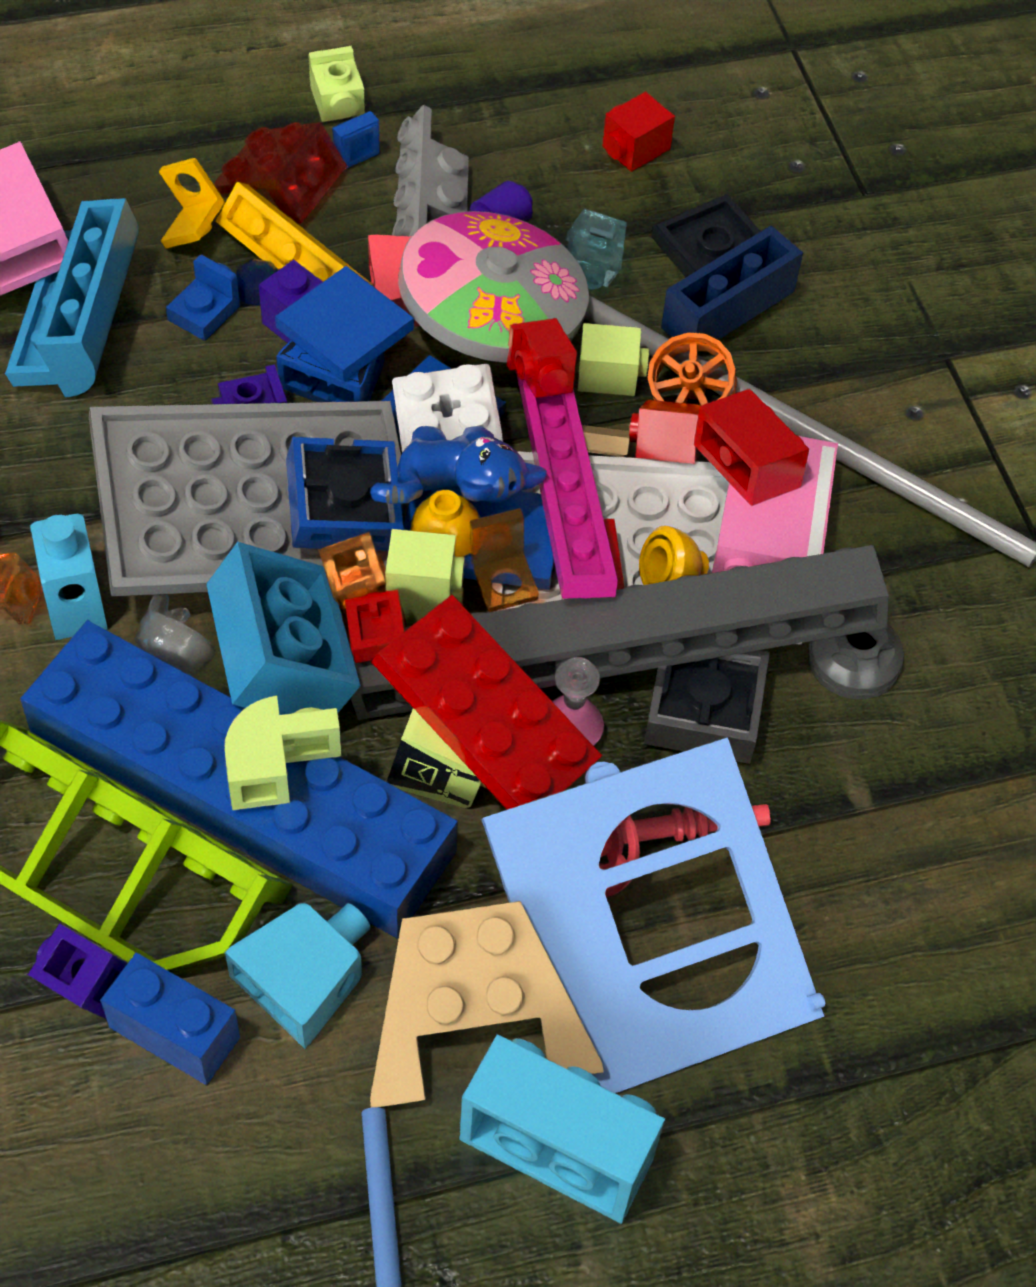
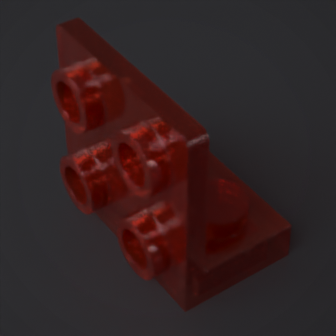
(290, 162)

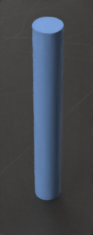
(381, 1198)

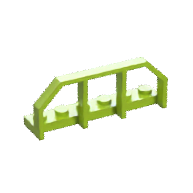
(158, 830)

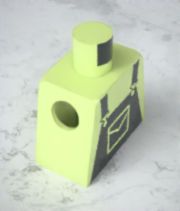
(430, 767)

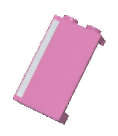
(783, 525)

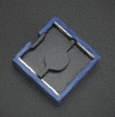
(332, 491)

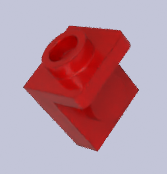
(374, 622)

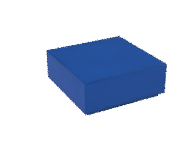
(357, 138)

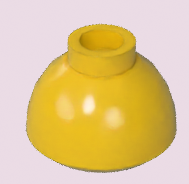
(446, 514)
(670, 555)

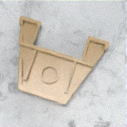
(468, 974)

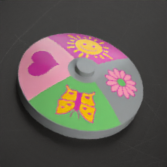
(481, 273)

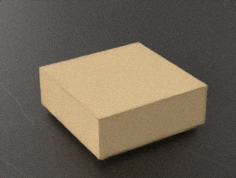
(606, 440)

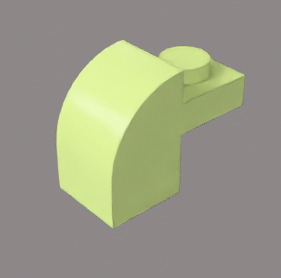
(263, 743)

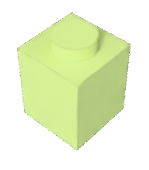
(611, 359)

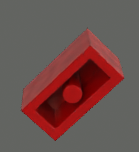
(751, 446)

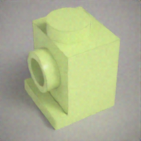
(336, 84)

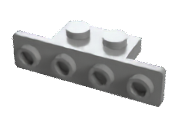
(430, 176)

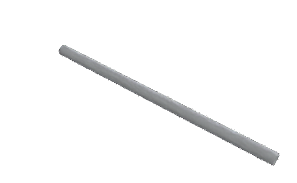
(851, 453)

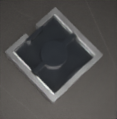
(708, 703)

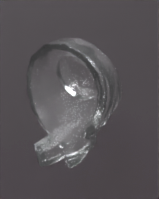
(167, 638)

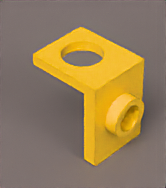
(198, 207)

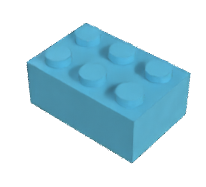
(560, 1126)

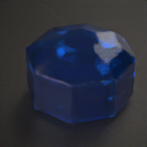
(250, 276)

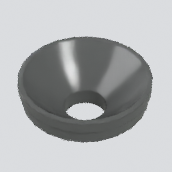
(854, 671)

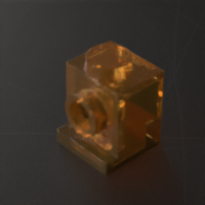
(353, 568)

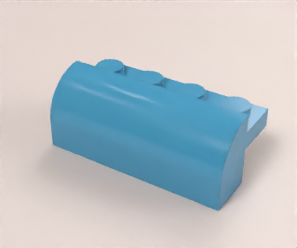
(76, 306)

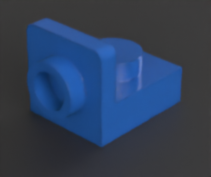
(206, 300)

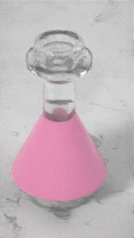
(577, 680)

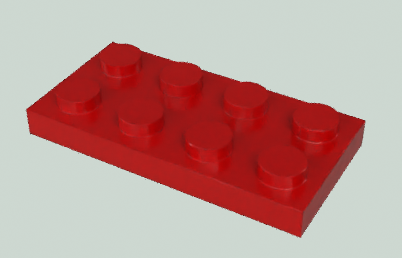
(485, 706)

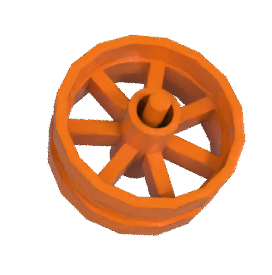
(691, 373)

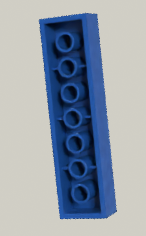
(166, 740)

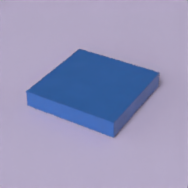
(344, 323)

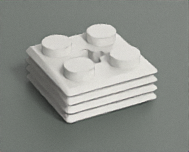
(446, 401)

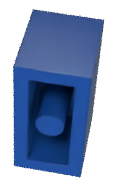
(171, 1018)

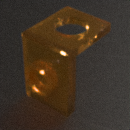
(499, 549)

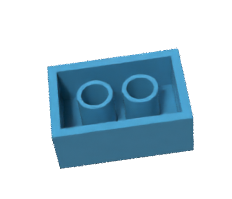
(280, 632)

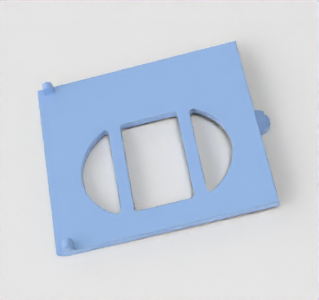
(551, 864)

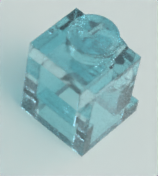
(597, 256)

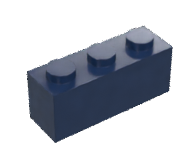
(733, 287)

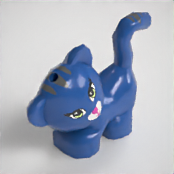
(473, 462)

